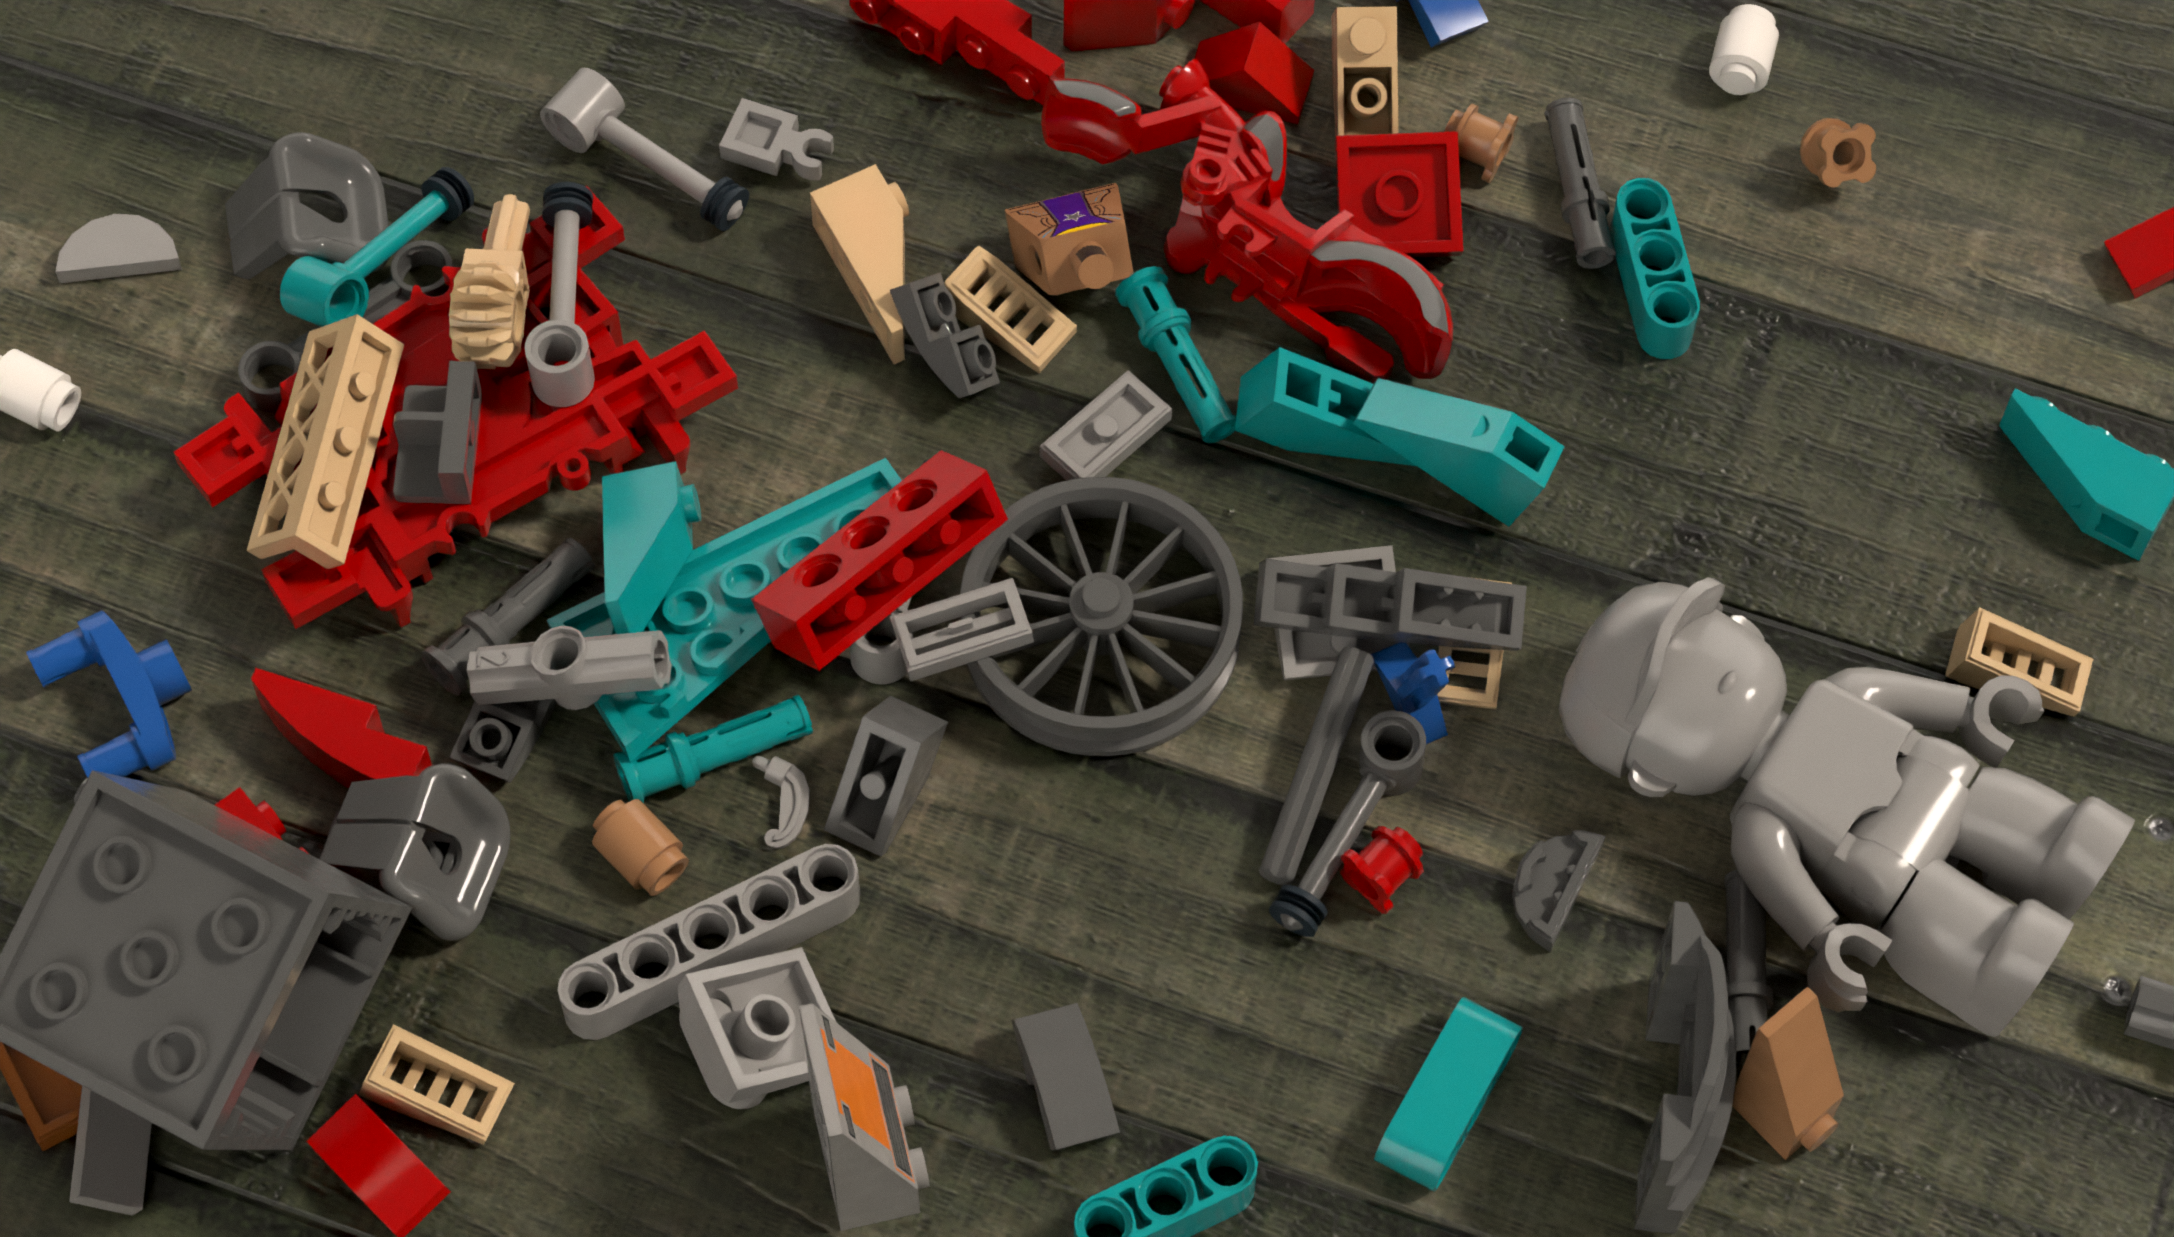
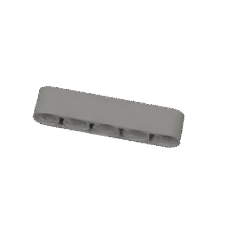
(727, 914)

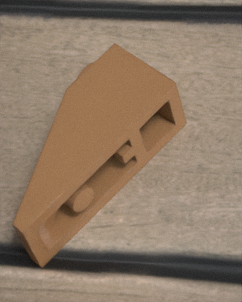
(1791, 1079)

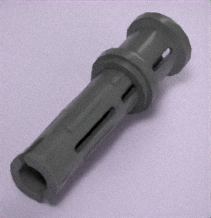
(508, 614)

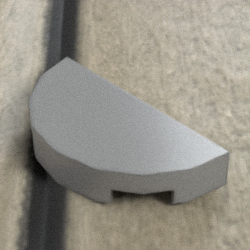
(116, 248)

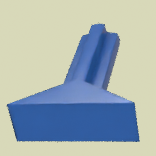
(1415, 684)

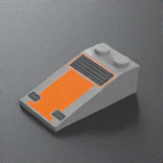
(860, 1126)

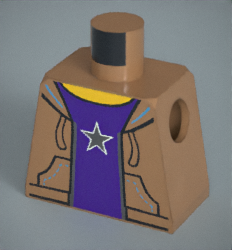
(1071, 240)

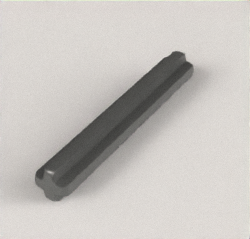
(1316, 766)

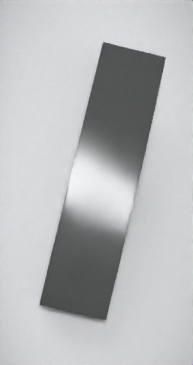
(1390, 605)

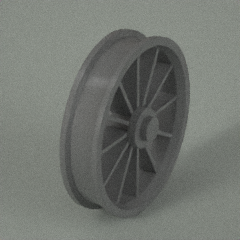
(1108, 612)

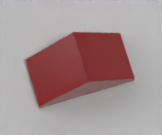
(1256, 72)

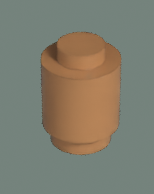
(639, 846)

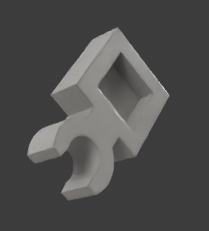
(769, 137)

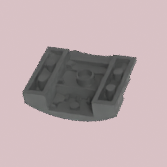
(1692, 1010)

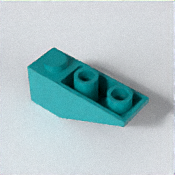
(1464, 444)
(2096, 479)

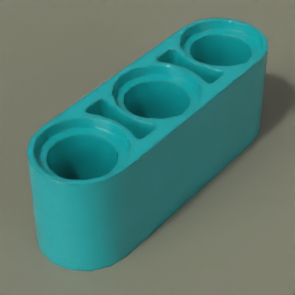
(1651, 292)
(1448, 1094)
(1183, 1178)

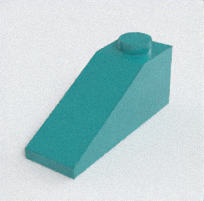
(1307, 409)
(644, 540)

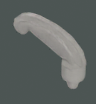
(793, 799)

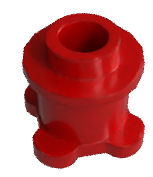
(1383, 866)

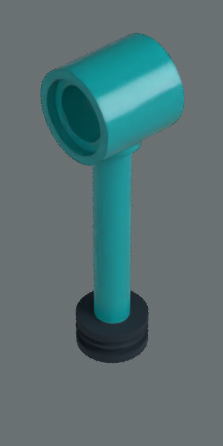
(336, 291)

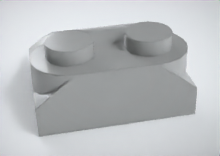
(748, 1024)

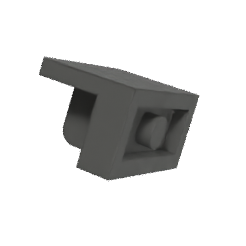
(439, 439)

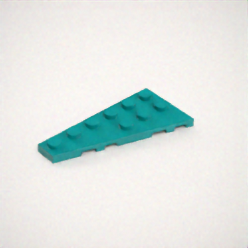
(710, 606)

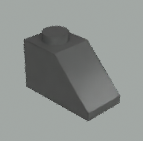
(884, 774)

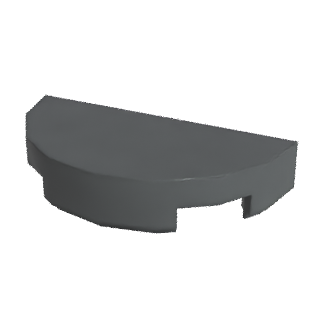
(1551, 881)

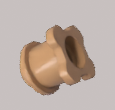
(1483, 138)
(1838, 151)

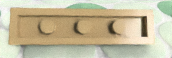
(333, 442)

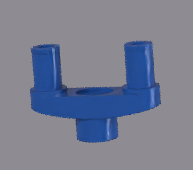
(142, 678)

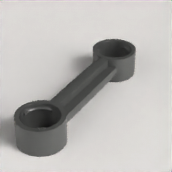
(382, 300)

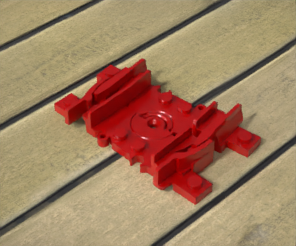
(518, 441)

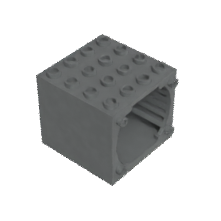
(191, 965)

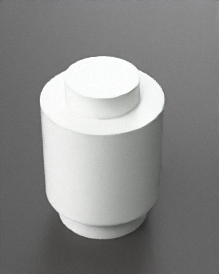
(1744, 50)
(36, 391)

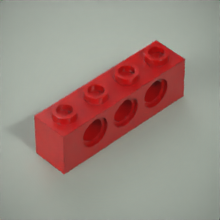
(879, 559)

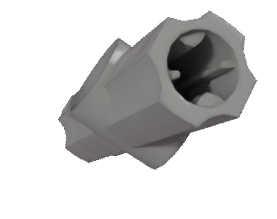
(569, 667)

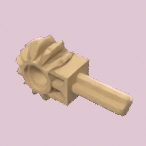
(492, 291)

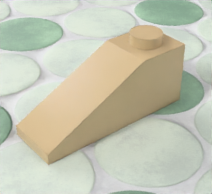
(865, 237)

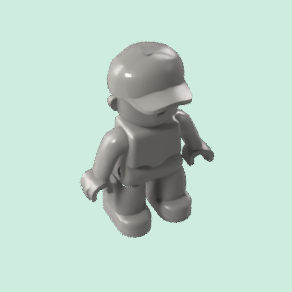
(1849, 799)

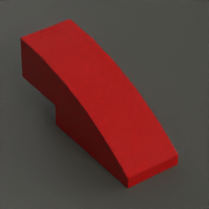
(337, 731)

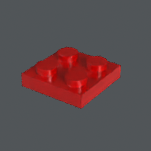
(1403, 189)

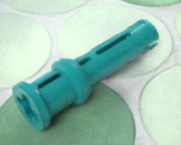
(1160, 333)
(686, 757)

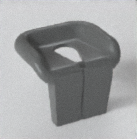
(271, 222)
(382, 840)

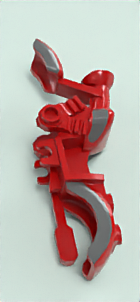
(1244, 232)

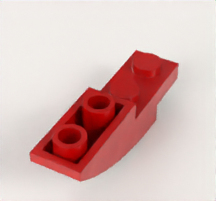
(985, 32)

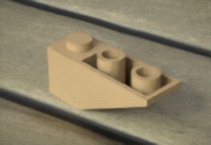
(1365, 70)

